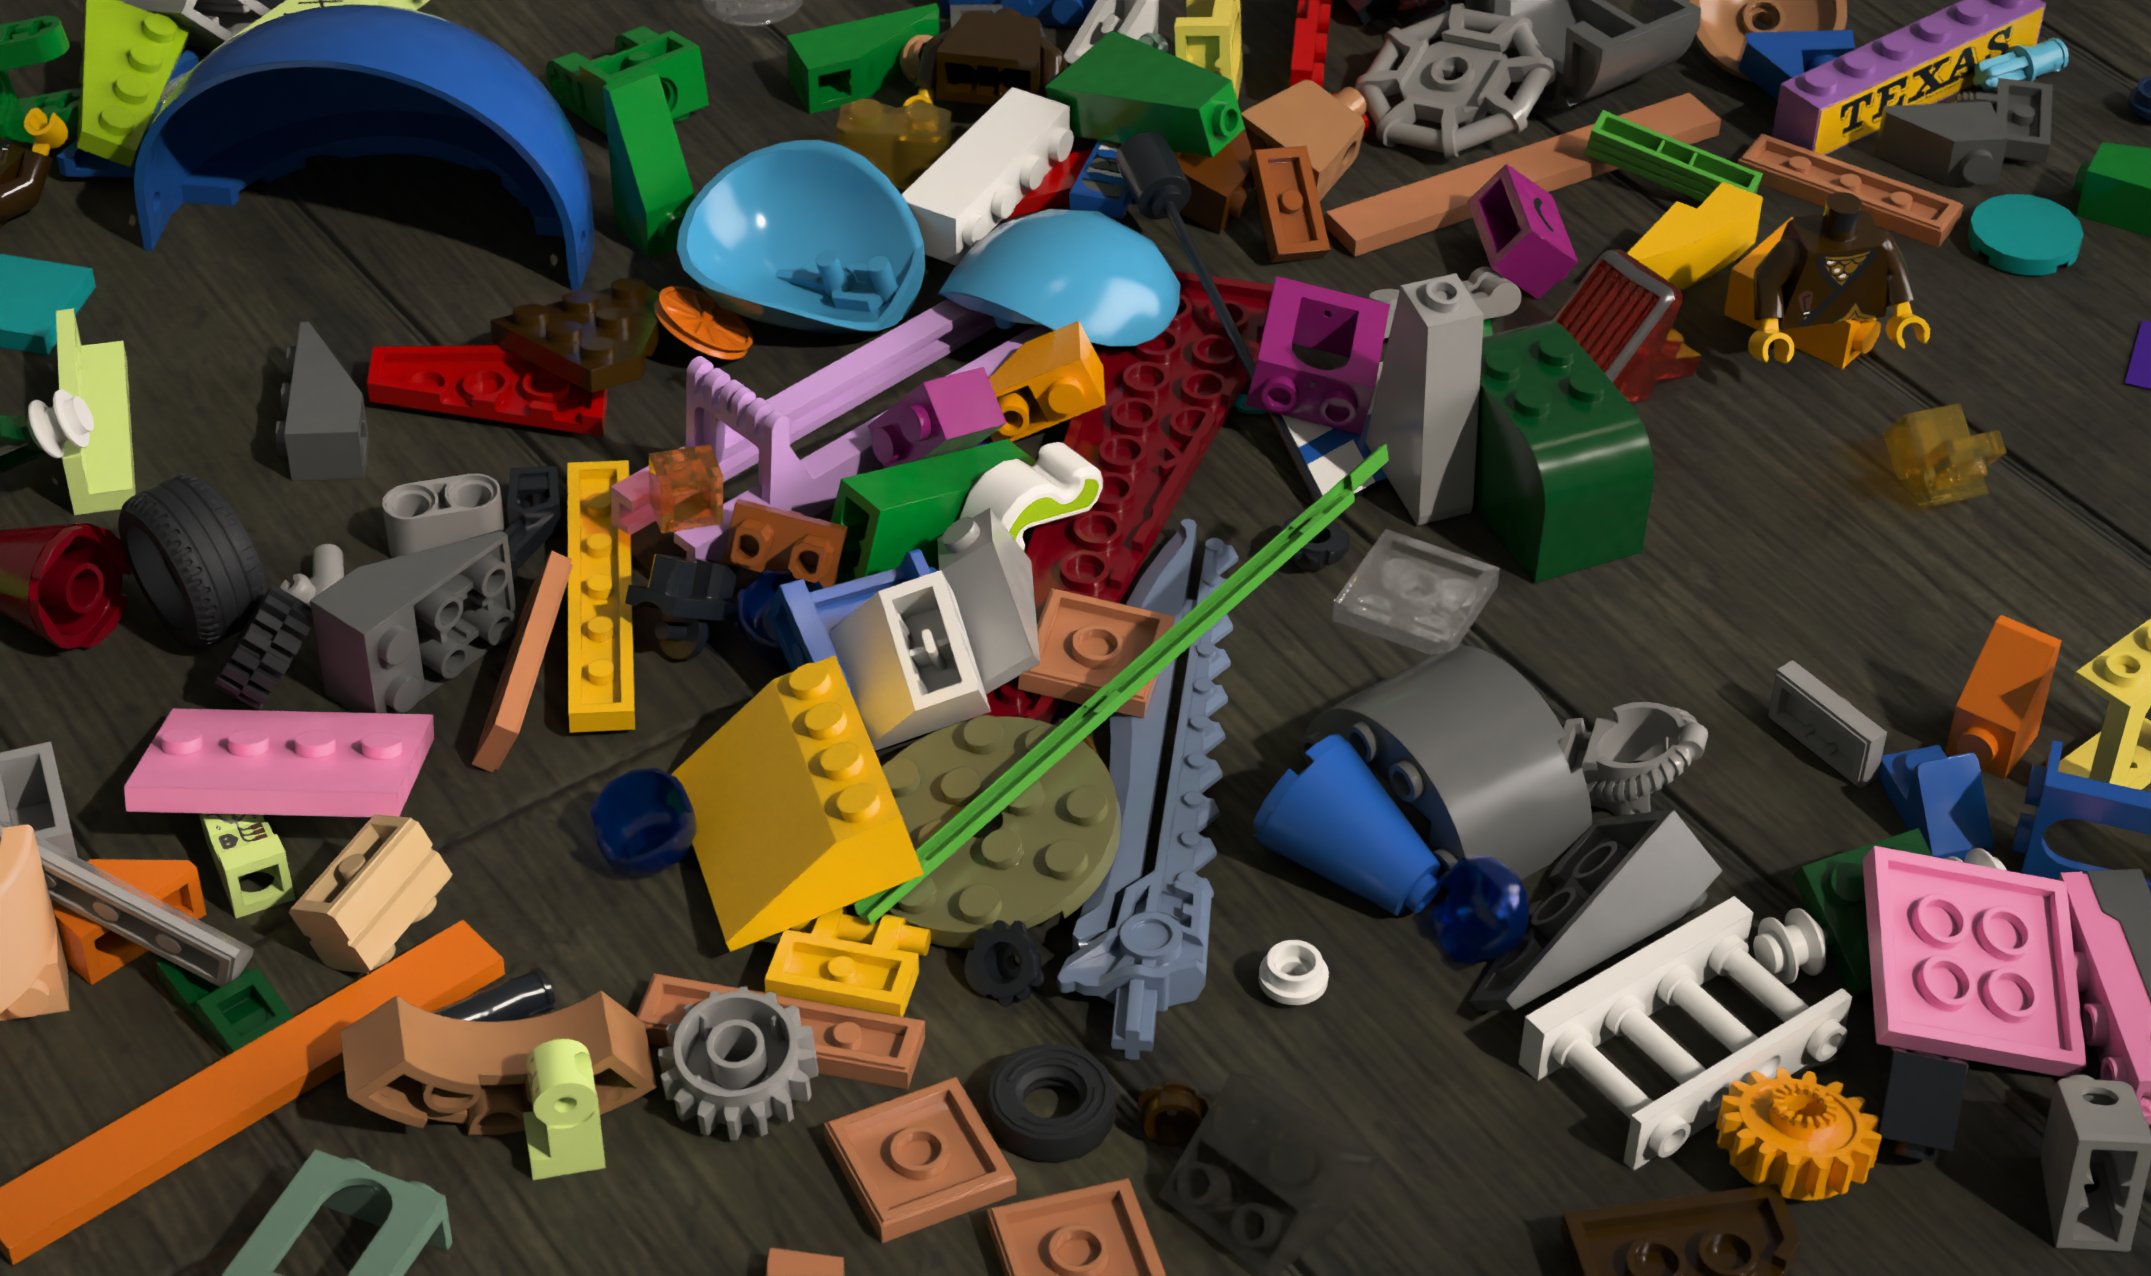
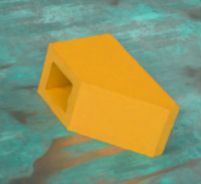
(1048, 382)

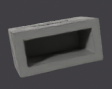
(34, 794)

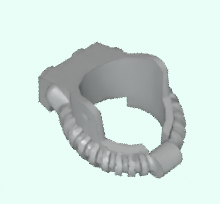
(1634, 734)

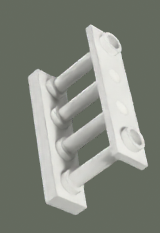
(1670, 975)

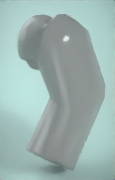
(327, 570)

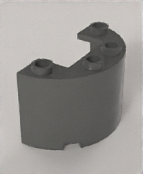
(1598, 43)
(1472, 755)

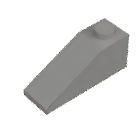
(993, 596)

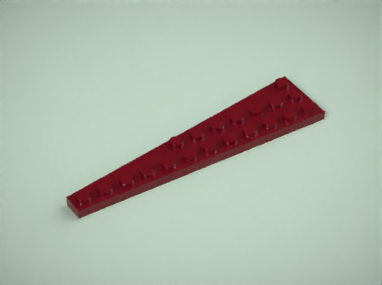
(1147, 442)

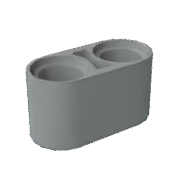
(441, 512)

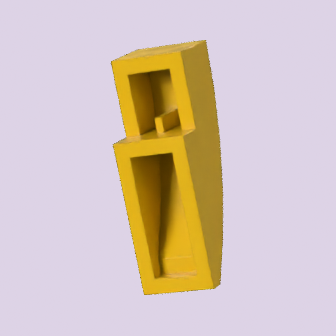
(1700, 242)

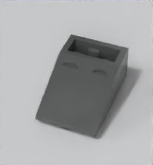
(413, 622)

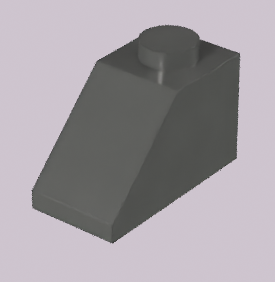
(1944, 141)

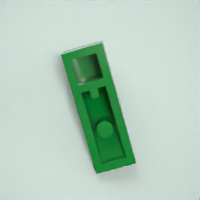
(645, 163)

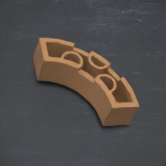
(476, 1072)

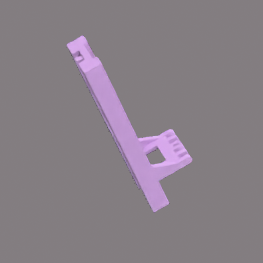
(760, 431)

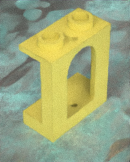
(1212, 37)
(2123, 746)

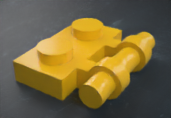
(850, 962)

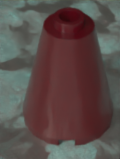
(63, 582)

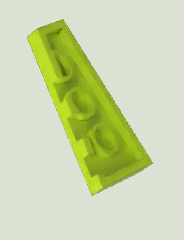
(123, 75)

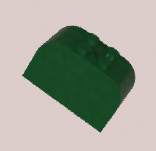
(1558, 455)

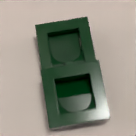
(228, 1013)

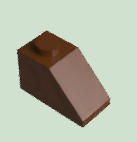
(1219, 184)

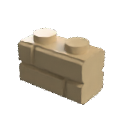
(371, 894)

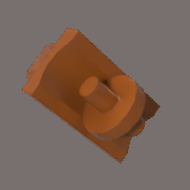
(784, 540)

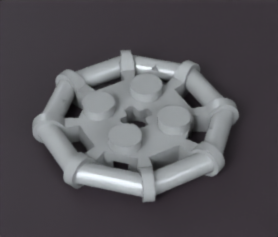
(1469, 45)

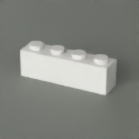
(988, 172)

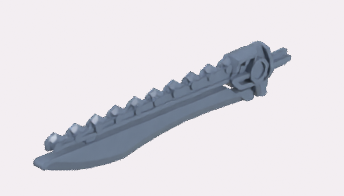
(1163, 922)

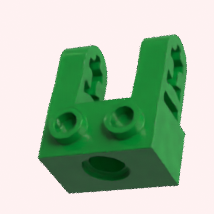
(29, 44)
(580, 82)

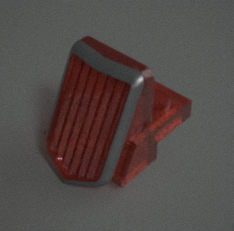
(1625, 324)

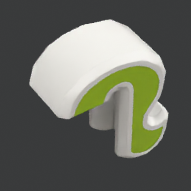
(1029, 496)

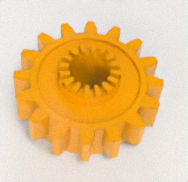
(1797, 1135)

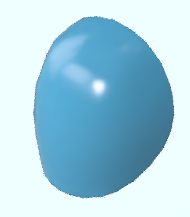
(805, 240)
(1069, 270)

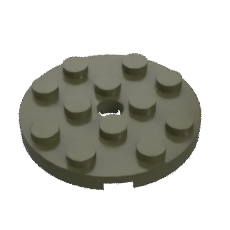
(1051, 840)

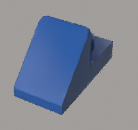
(1780, 56)
(1939, 798)

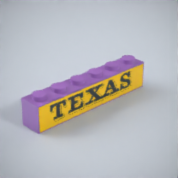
(1907, 67)

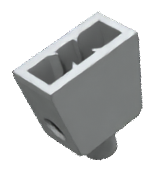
(2099, 1133)

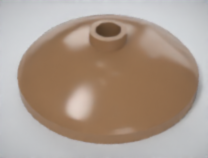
(1727, 21)

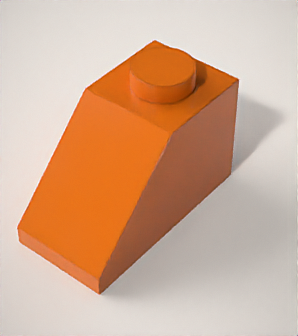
(2004, 696)
(99, 951)

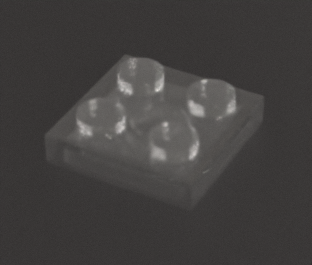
(1415, 593)

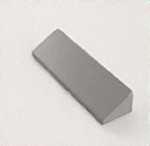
(140, 916)

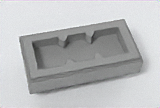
(1827, 724)

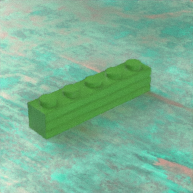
(1665, 159)

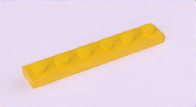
(598, 619)

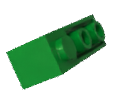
(854, 57)

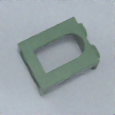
(404, 1210)

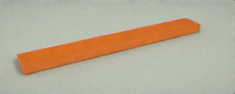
(229, 1094)

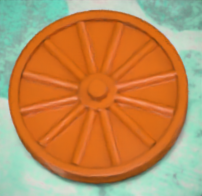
(703, 323)

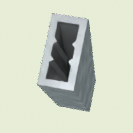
(1431, 398)

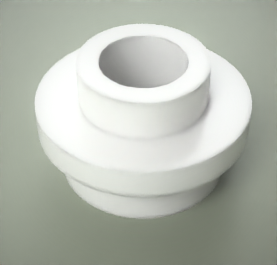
(1293, 973)

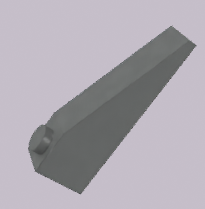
(1610, 892)

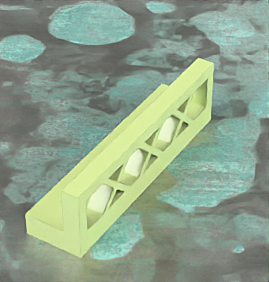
(102, 472)

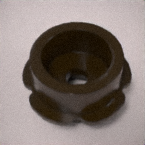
(1171, 1112)

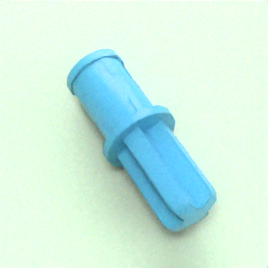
(2022, 63)

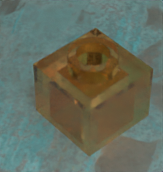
(686, 488)

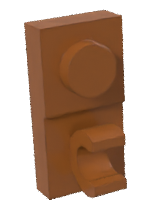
(1289, 204)

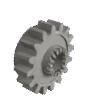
(772, 1068)

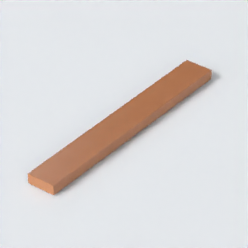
(1548, 163)

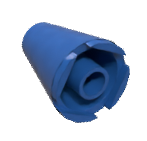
(1348, 830)

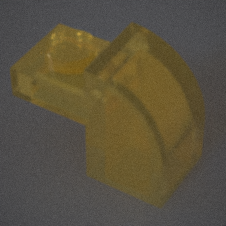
(1939, 457)

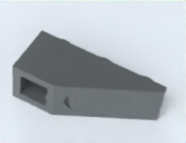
(323, 414)

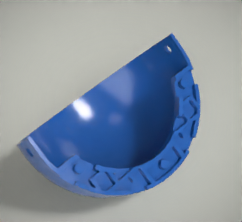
(356, 87)

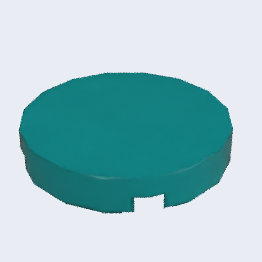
(2025, 234)

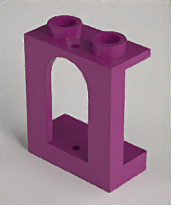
(1328, 323)

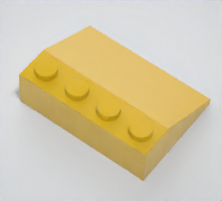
(794, 809)

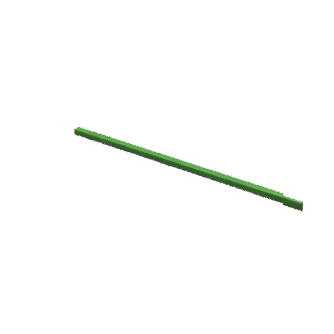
(1127, 683)

